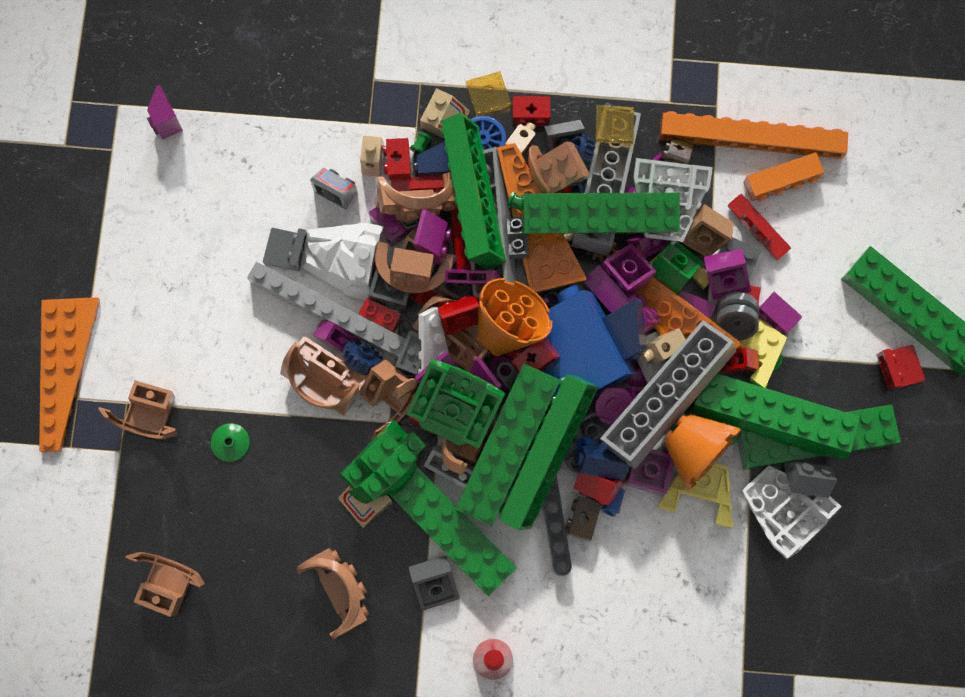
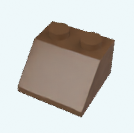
(708, 231)

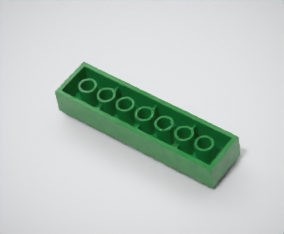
(473, 191)
(600, 213)
(909, 307)
(778, 416)
(875, 430)
(507, 444)
(547, 452)
(453, 532)

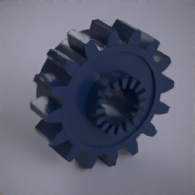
(585, 147)
(360, 357)

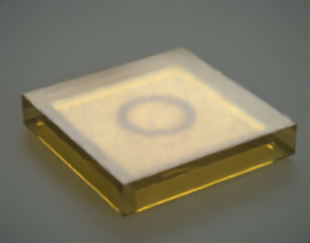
(488, 93)
(614, 124)

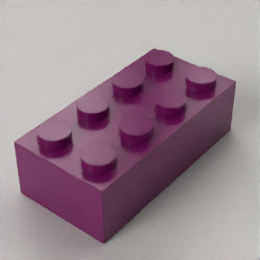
(614, 295)

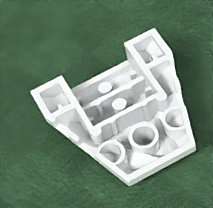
(668, 177)
(343, 256)
(787, 517)

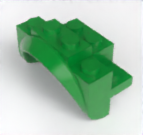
(388, 460)

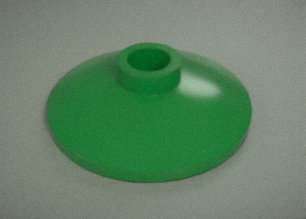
(239, 445)

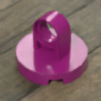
(611, 403)

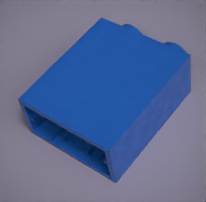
(584, 341)

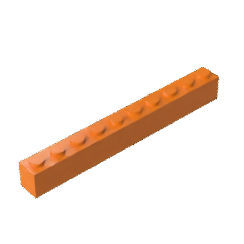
(754, 135)

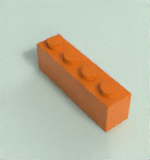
(783, 177)

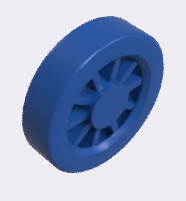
(486, 137)

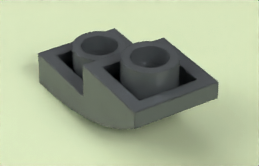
(516, 241)

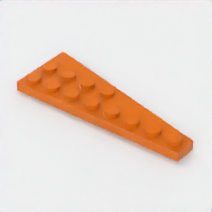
(550, 257)
(675, 311)
(64, 342)

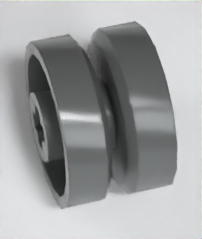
(738, 315)

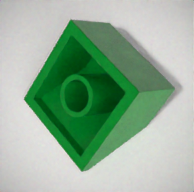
(676, 266)

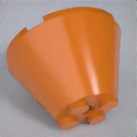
(511, 317)
(697, 446)

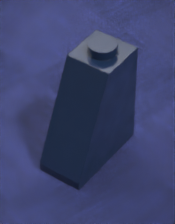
(432, 162)
(628, 329)
(601, 462)

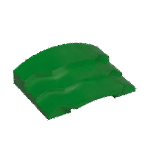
(455, 404)

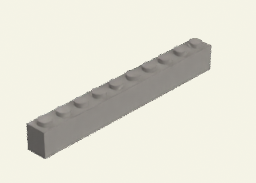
(326, 309)

